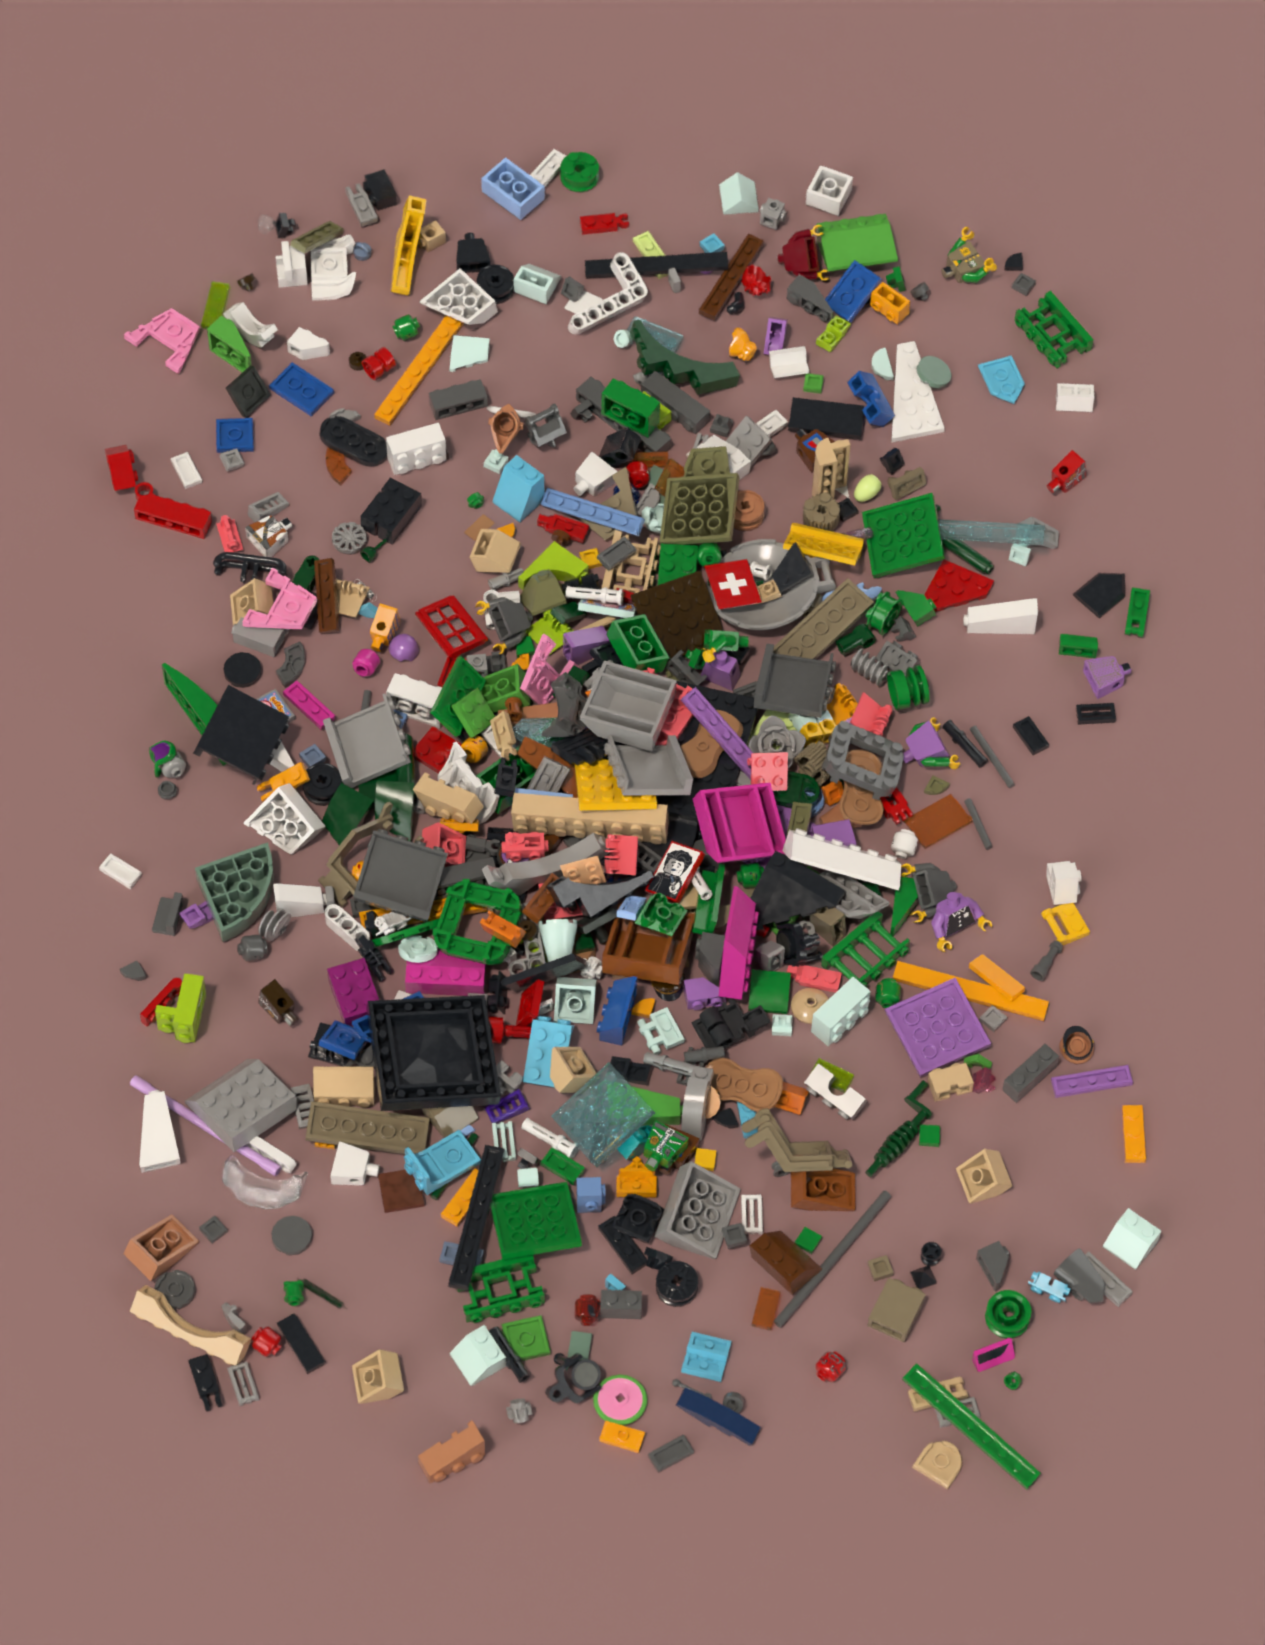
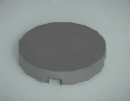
(291, 1235)
(177, 1288)

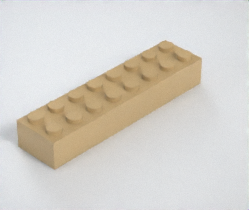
(562, 817)

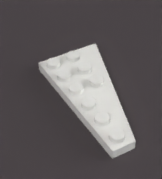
(913, 399)

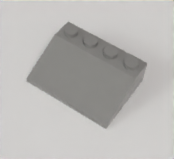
(697, 1211)

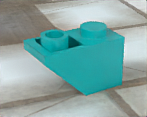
(635, 1143)

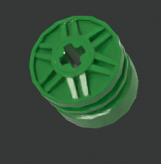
(911, 687)

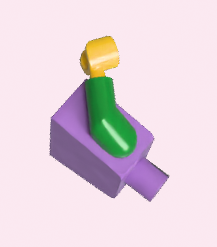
(928, 747)

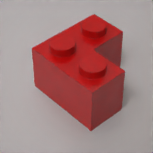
(120, 466)

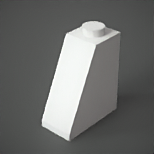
(299, 899)

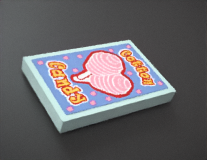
(613, 609)

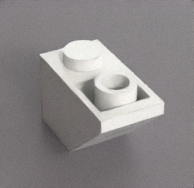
(307, 345)

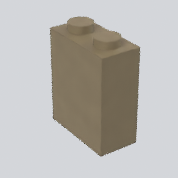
(896, 1309)

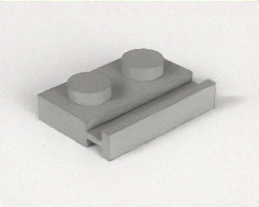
(548, 776)

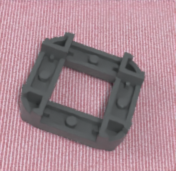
(836, 766)

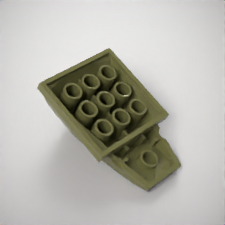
(701, 502)

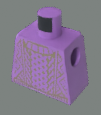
(1105, 675)

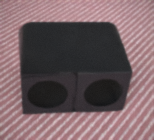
(611, 450)

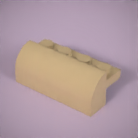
(830, 466)

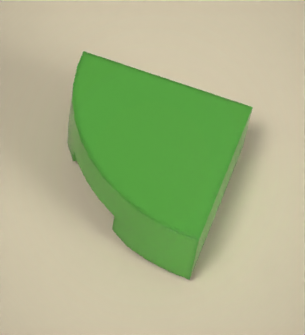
(977, 1060)

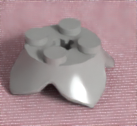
(775, 731)

